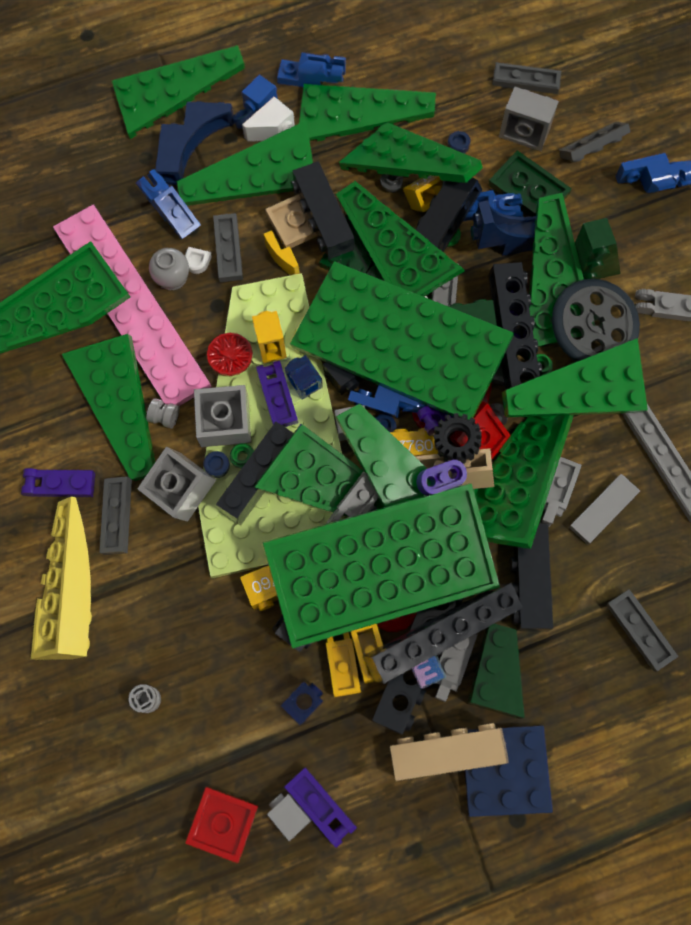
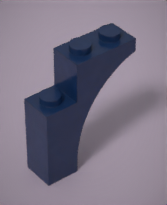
(180, 141)
(501, 230)

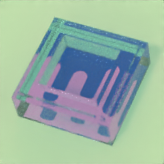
(429, 672)

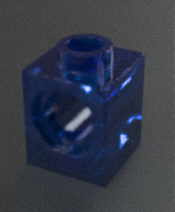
(303, 376)
(292, 708)

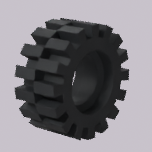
(457, 424)

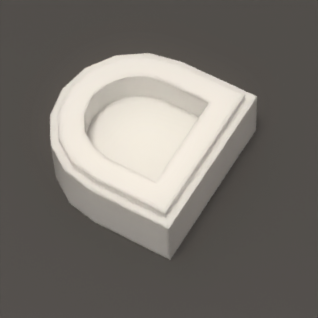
(197, 260)

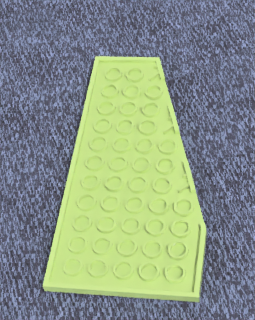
(227, 544)

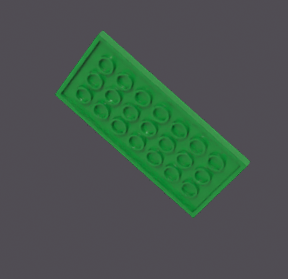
(402, 341)
(381, 565)

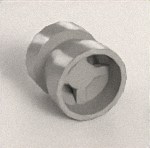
(162, 413)
(149, 700)

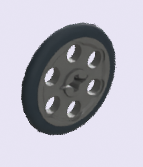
(579, 294)

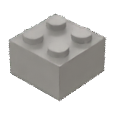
(528, 118)
(222, 416)
(176, 484)

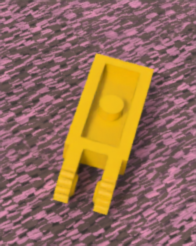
(343, 666)

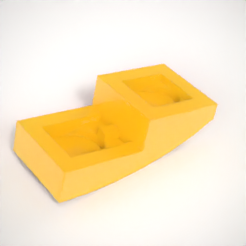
(284, 257)

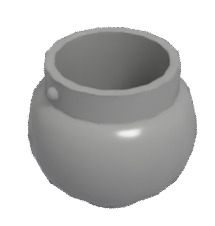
(169, 268)

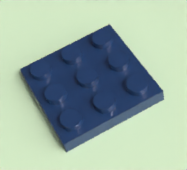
(515, 786)

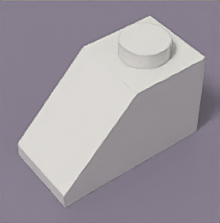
(268, 121)

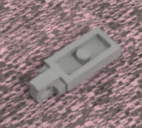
(560, 490)
(454, 664)

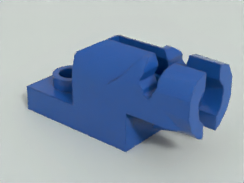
(312, 70)
(655, 173)
(497, 202)
(168, 204)
(385, 401)

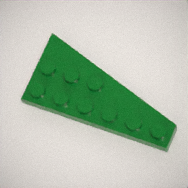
(395, 246)
(311, 472)

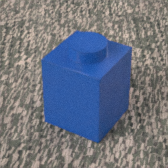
(258, 93)

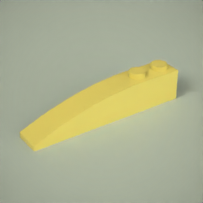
(64, 610)

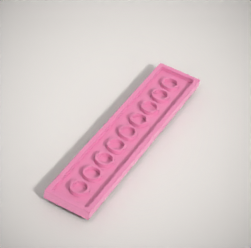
(154, 339)

